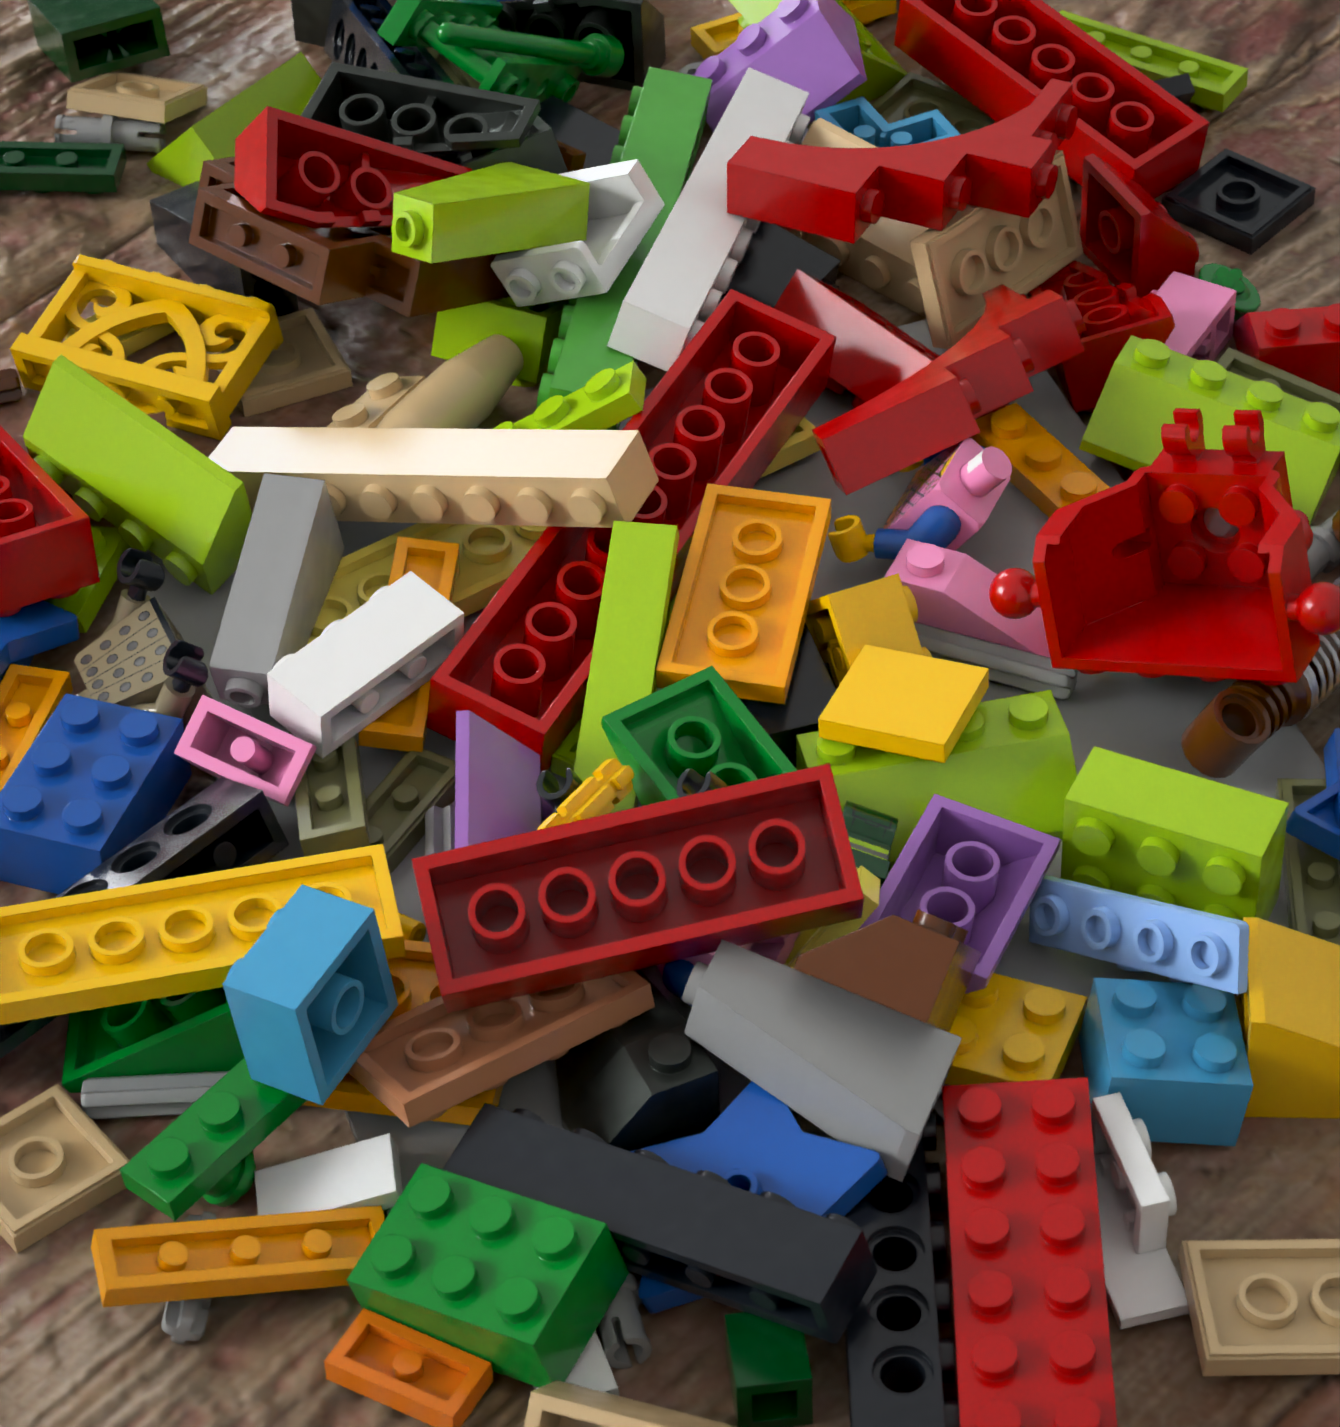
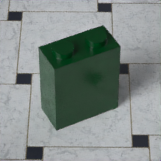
(98, 35)

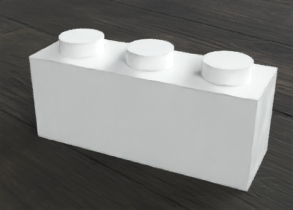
(364, 663)

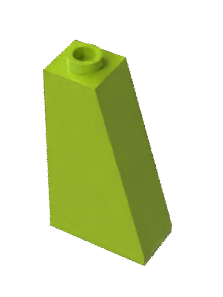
(489, 213)

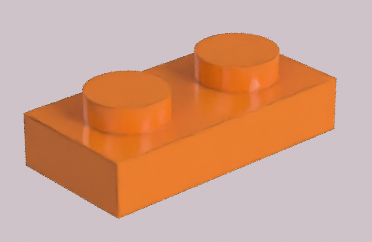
(408, 1370)

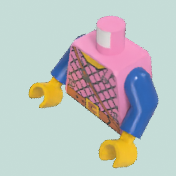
(939, 507)

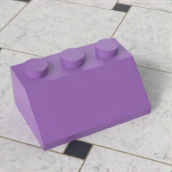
(798, 43)
(494, 784)
(970, 873)

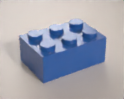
(87, 791)

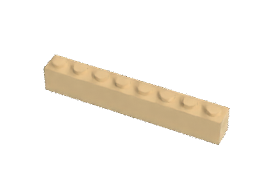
(454, 473)

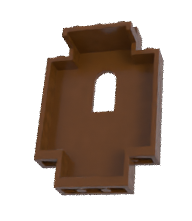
(336, 262)

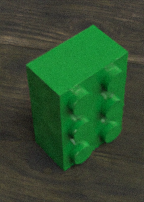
(491, 1274)

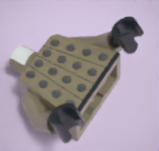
(141, 653)

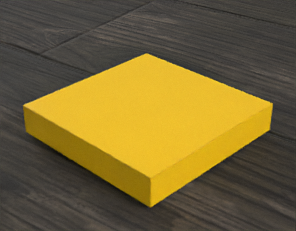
(904, 703)

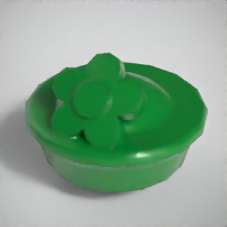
(1246, 295)

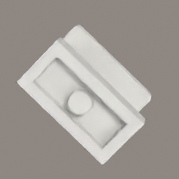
(619, 215)

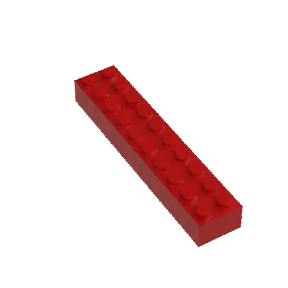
(707, 421)

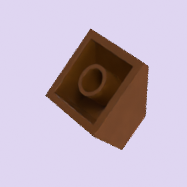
(901, 965)

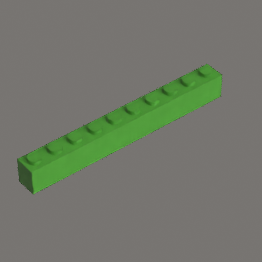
(664, 135)

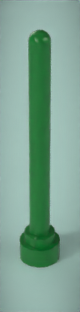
(596, 54)

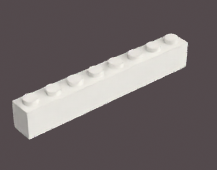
(700, 240)

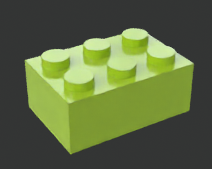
(1173, 837)

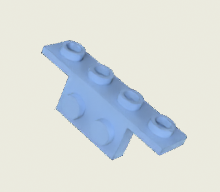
(1141, 934)

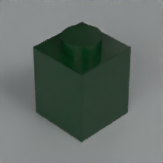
(768, 1372)

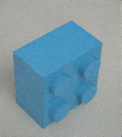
(311, 993)
(1170, 1055)

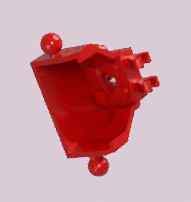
(1181, 567)

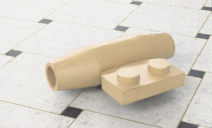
(451, 397)

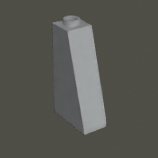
(276, 586)
(822, 1050)

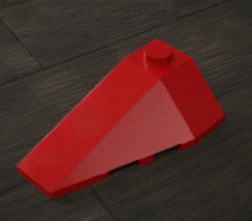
(326, 173)
(1110, 319)

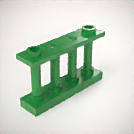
(416, 23)

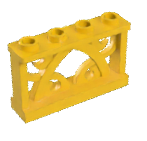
(144, 300)

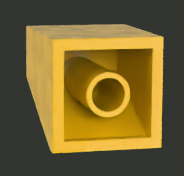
(1291, 1023)

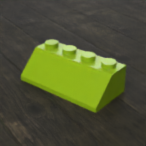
(1154, 380)
(139, 477)
(1007, 762)

